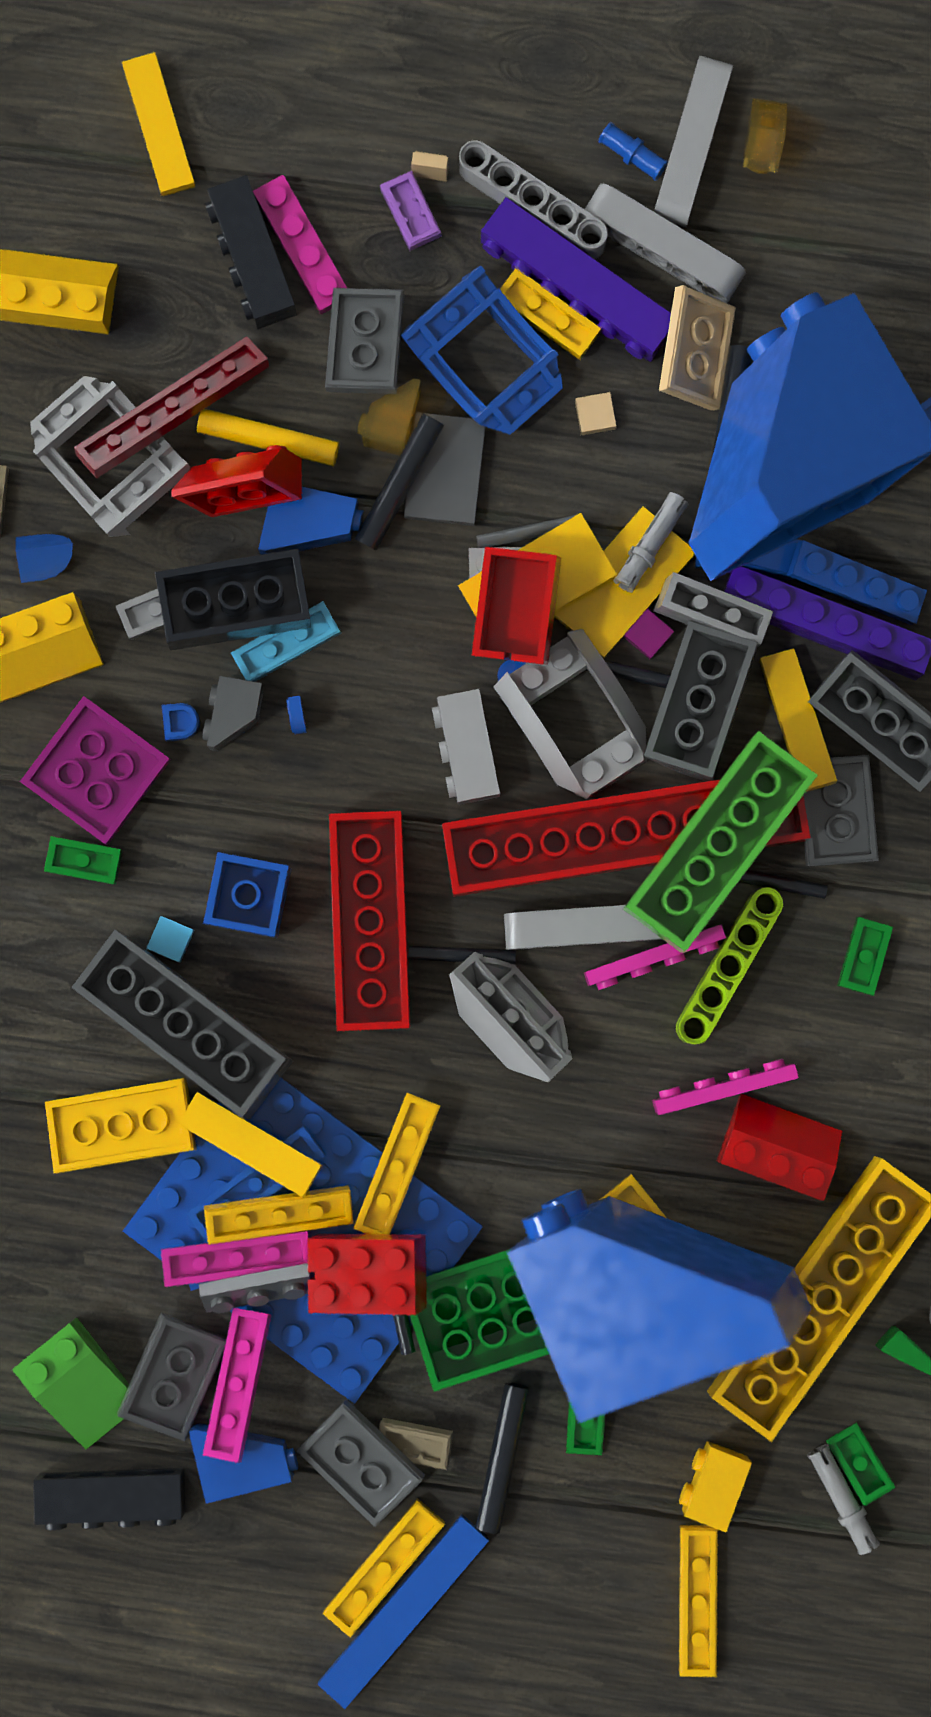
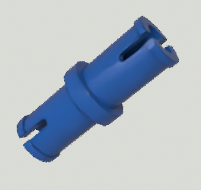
(633, 151)

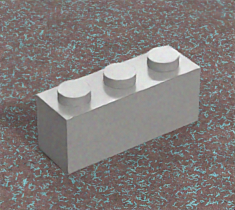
(696, 602)
(466, 747)

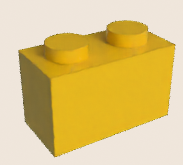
(715, 1485)

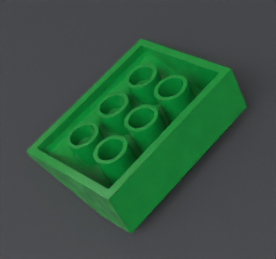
(476, 1322)

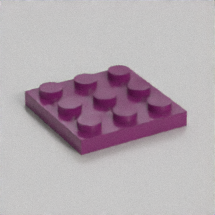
(95, 770)

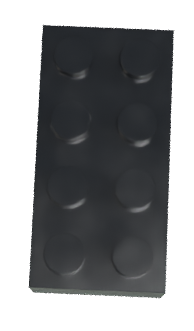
(233, 599)

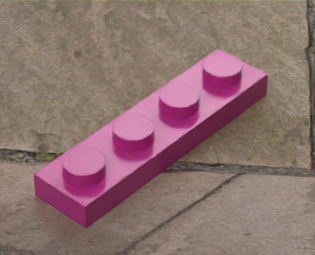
(299, 241)
(640, 963)
(739, 1082)
(233, 1258)
(237, 1385)

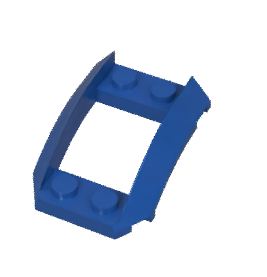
(450, 317)

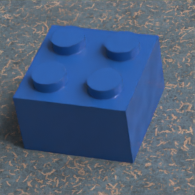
(247, 895)

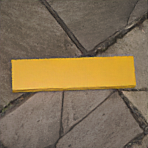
(158, 124)
(797, 715)
(250, 1144)
(397, 1165)
(278, 1215)
(383, 1567)
(698, 1601)

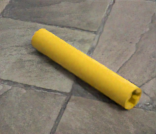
(266, 435)

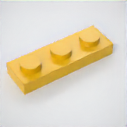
(550, 314)

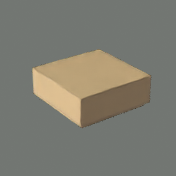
(430, 166)
(595, 413)

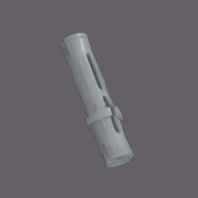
(657, 532)
(851, 1514)

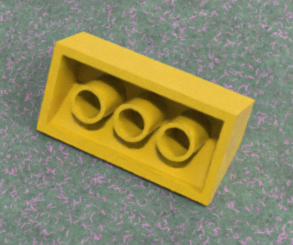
(56, 291)
(45, 646)

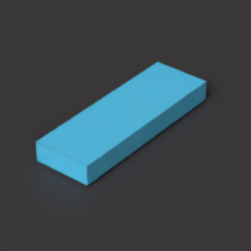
(276, 650)

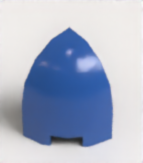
(42, 556)

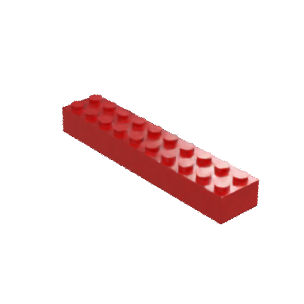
(581, 838)

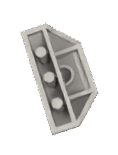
(511, 1016)

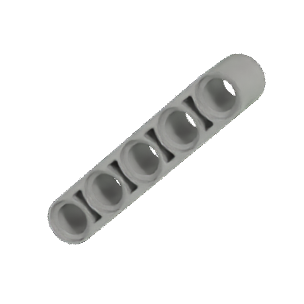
(693, 140)
(524, 185)
(666, 244)
(573, 927)

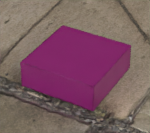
(648, 634)

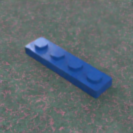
(856, 582)
(252, 1183)

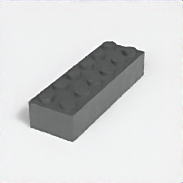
(182, 1024)

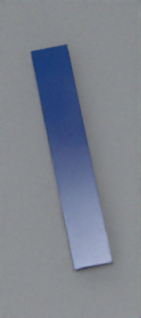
(403, 1611)

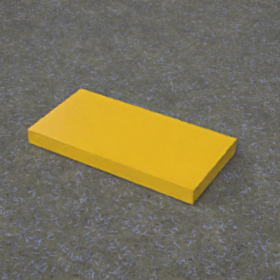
(581, 566)
(610, 611)
(119, 1126)

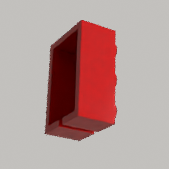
(516, 605)
(367, 1274)

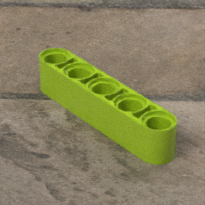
(741, 953)

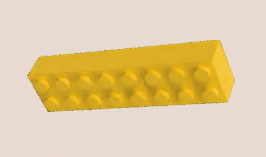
(840, 1280)

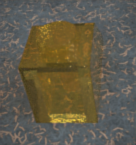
(765, 136)
(390, 419)

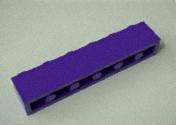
(576, 279)
(833, 623)

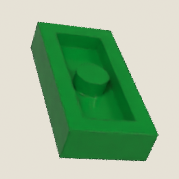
(83, 860)
(865, 956)

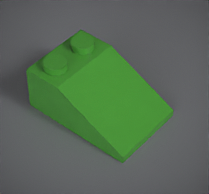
(75, 1383)

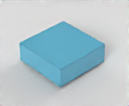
(170, 939)

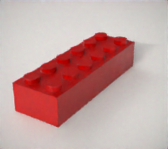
(369, 921)

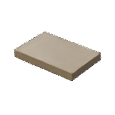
(697, 348)

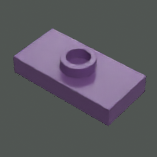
(410, 210)

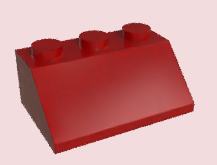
(242, 482)
(781, 1147)

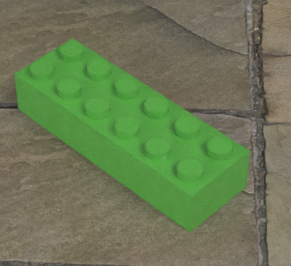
(720, 842)

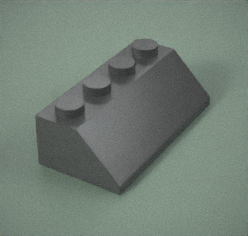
(701, 701)
(878, 717)

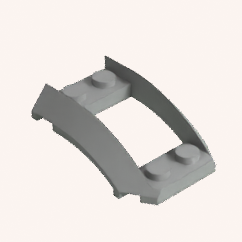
(137, 490)
(536, 681)

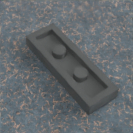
(255, 1288)

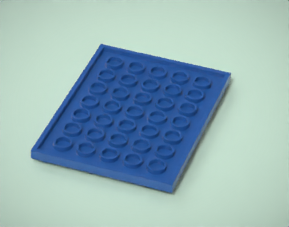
(335, 1347)

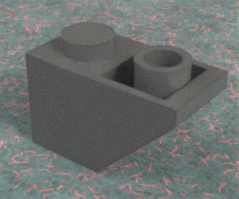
(235, 710)

